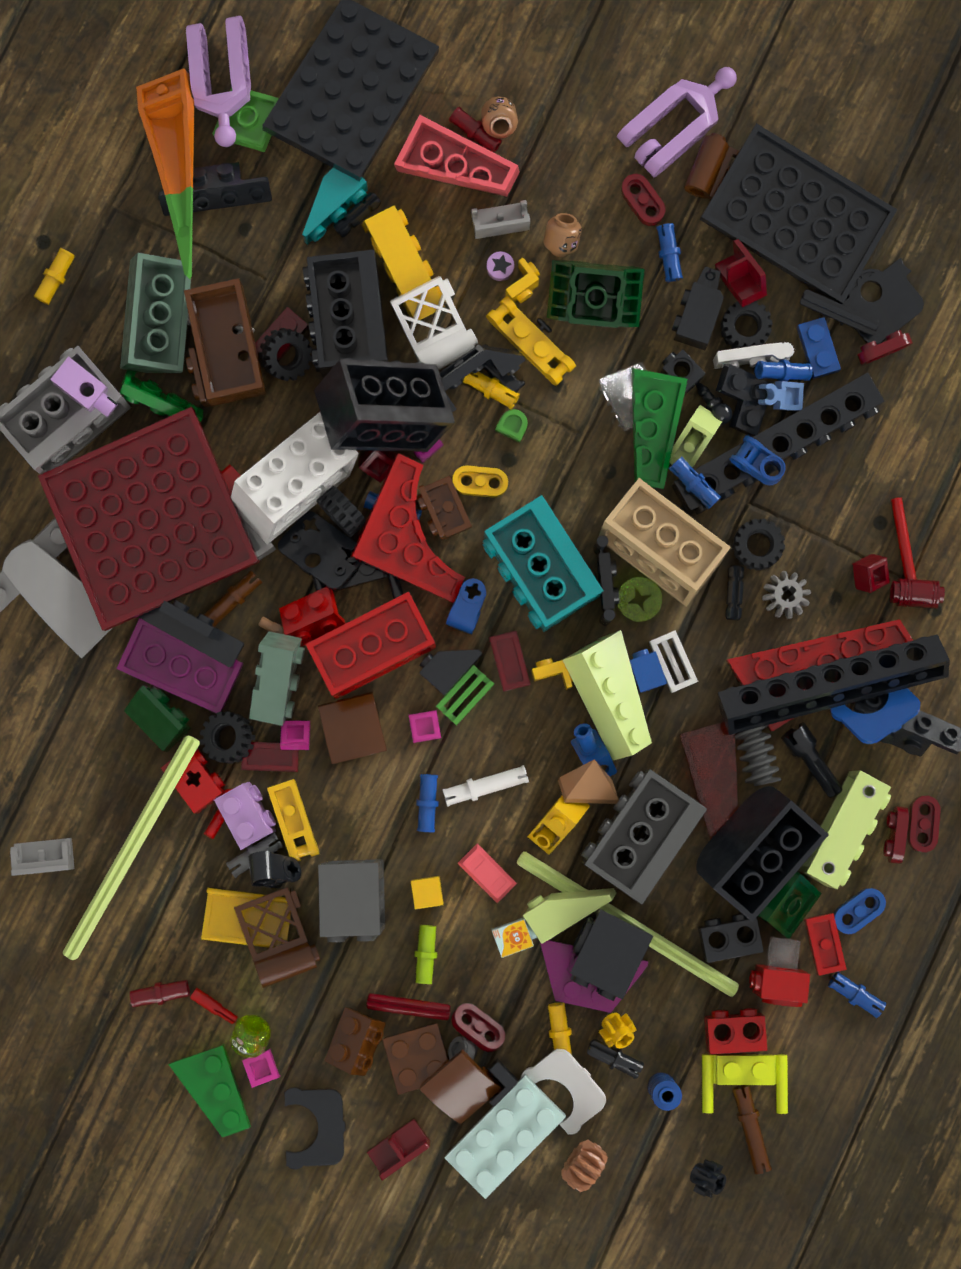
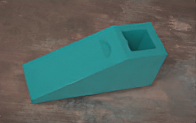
(332, 200)

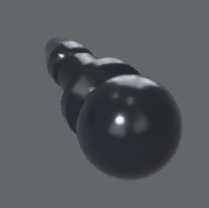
(718, 409)

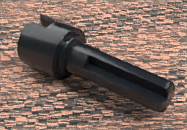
(803, 744)

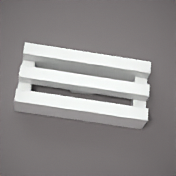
(682, 683)

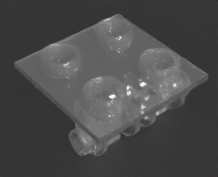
(618, 391)

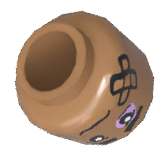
(499, 117)
(562, 234)

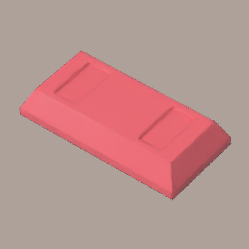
(487, 873)

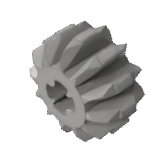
(776, 592)

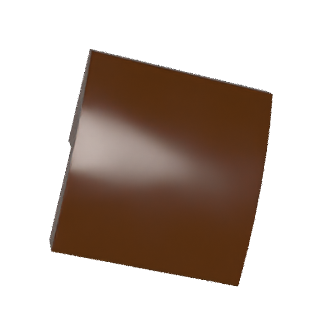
(352, 728)
(460, 1087)

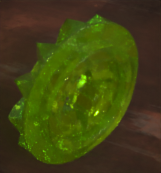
(644, 587)

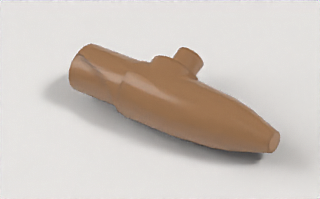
(271, 626)

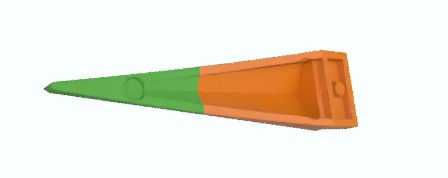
(169, 126)

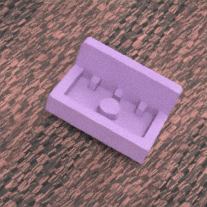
(245, 814)

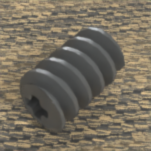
(757, 756)

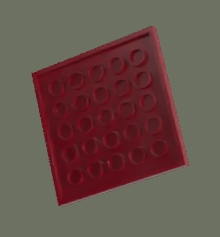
(148, 519)

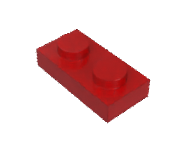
(825, 944)

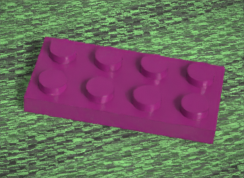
(178, 667)

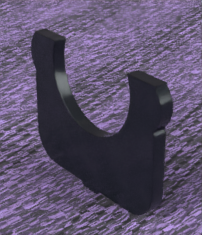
(328, 1110)

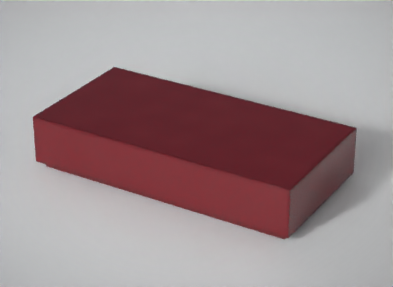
(509, 661)
(270, 758)

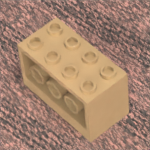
(663, 542)

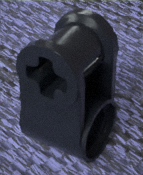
(272, 869)

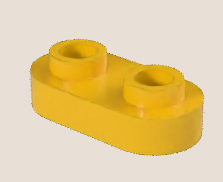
(480, 481)

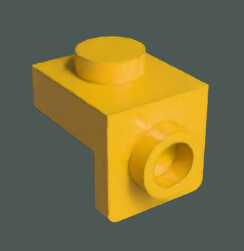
(522, 289)
(547, 668)

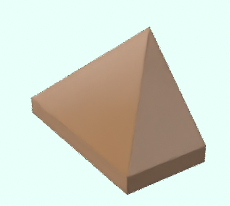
(588, 785)

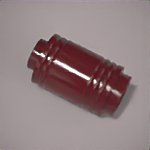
(916, 593)

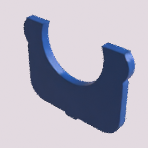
(873, 727)

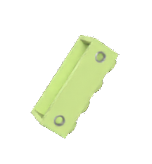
(847, 824)

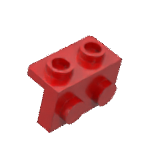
(311, 616)

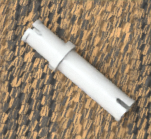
(485, 785)

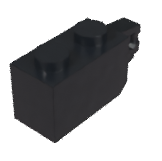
(700, 311)

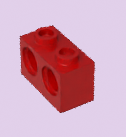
(735, 1040)

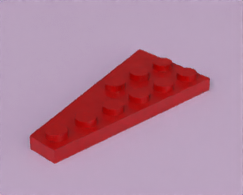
(816, 652)

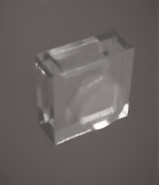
(783, 953)

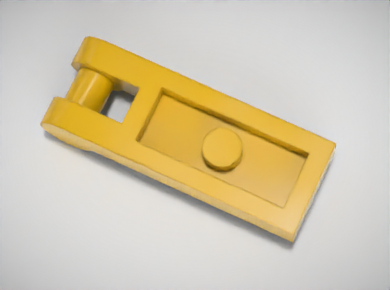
(292, 819)

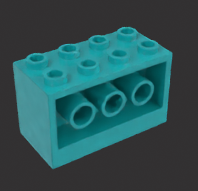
(547, 546)

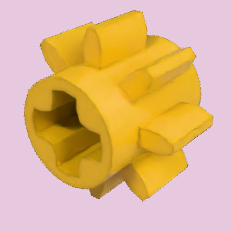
(617, 1030)

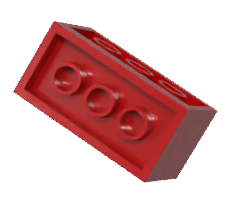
(371, 645)

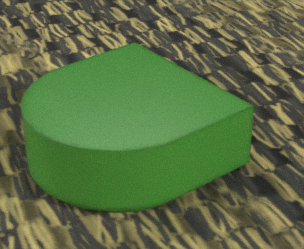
(512, 425)

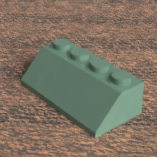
(155, 315)

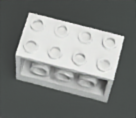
(290, 480)

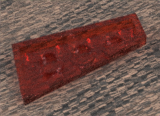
(712, 767)

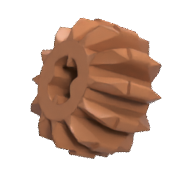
(584, 1165)

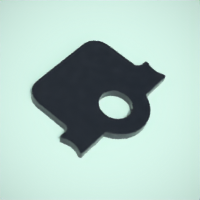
(897, 303)

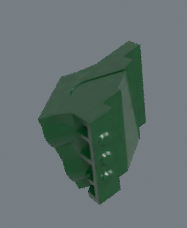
(595, 294)

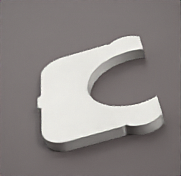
(586, 1094)

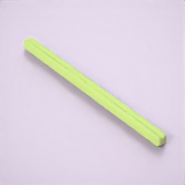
(131, 847)
(658, 942)

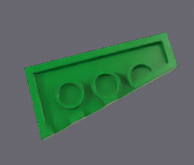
(656, 414)

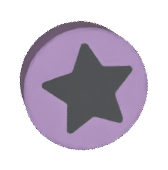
(647, 151)
(500, 266)

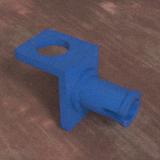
(590, 747)

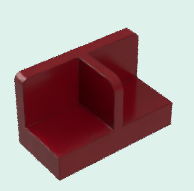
(742, 275)
(399, 1148)

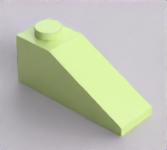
(561, 910)

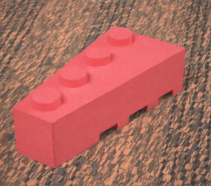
(450, 158)

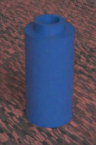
(658, 1085)

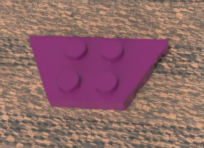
(557, 959)

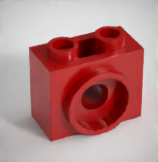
(780, 985)

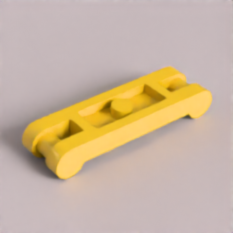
(530, 341)

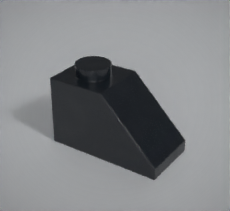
(447, 668)

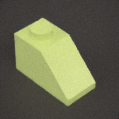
(695, 436)

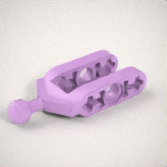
(701, 99)
(227, 103)

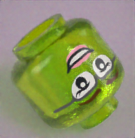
(250, 1036)

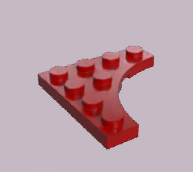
(395, 540)

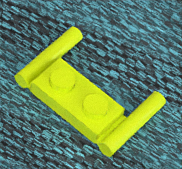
(744, 1070)

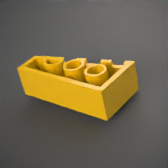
(401, 257)

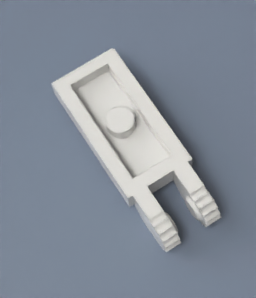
(753, 354)

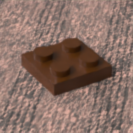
(415, 1056)

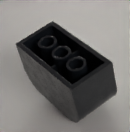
(759, 850)

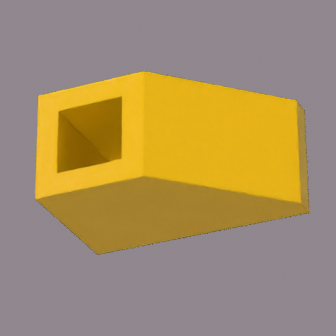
(557, 824)

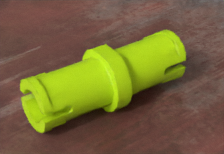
(425, 954)

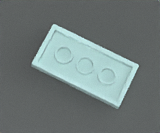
(505, 1136)

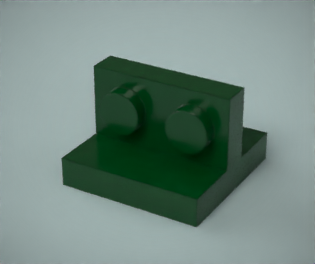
(790, 905)

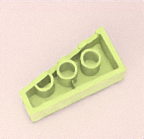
(610, 694)

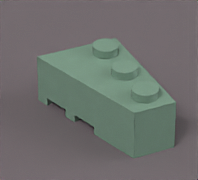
(276, 678)

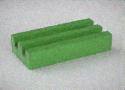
(480, 677)

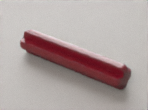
(408, 1006)

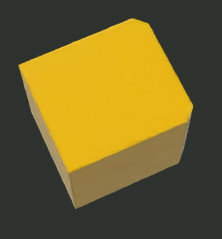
(427, 892)

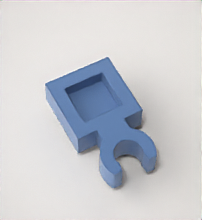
(783, 395)

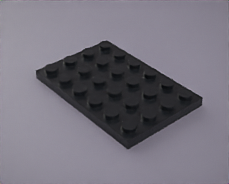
(351, 88)
(798, 214)

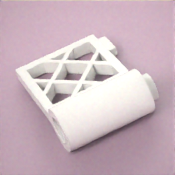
(444, 345)

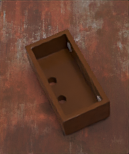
(213, 316)

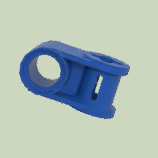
(756, 461)
(466, 611)

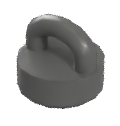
(462, 1043)

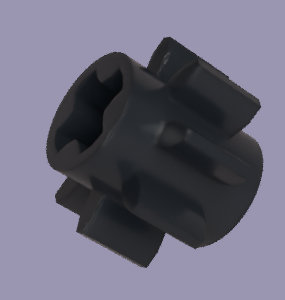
(708, 1178)

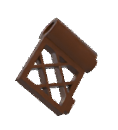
(709, 166)
(287, 958)

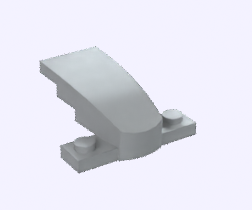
(51, 589)

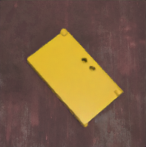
(223, 925)

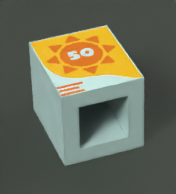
(513, 937)

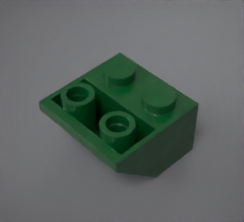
(156, 718)

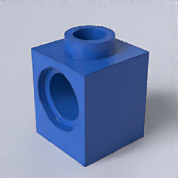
(647, 671)

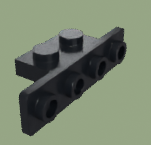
(222, 188)
(195, 631)
(918, 732)

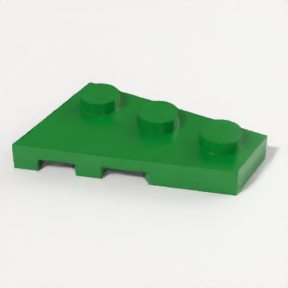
(152, 396)
(214, 1088)

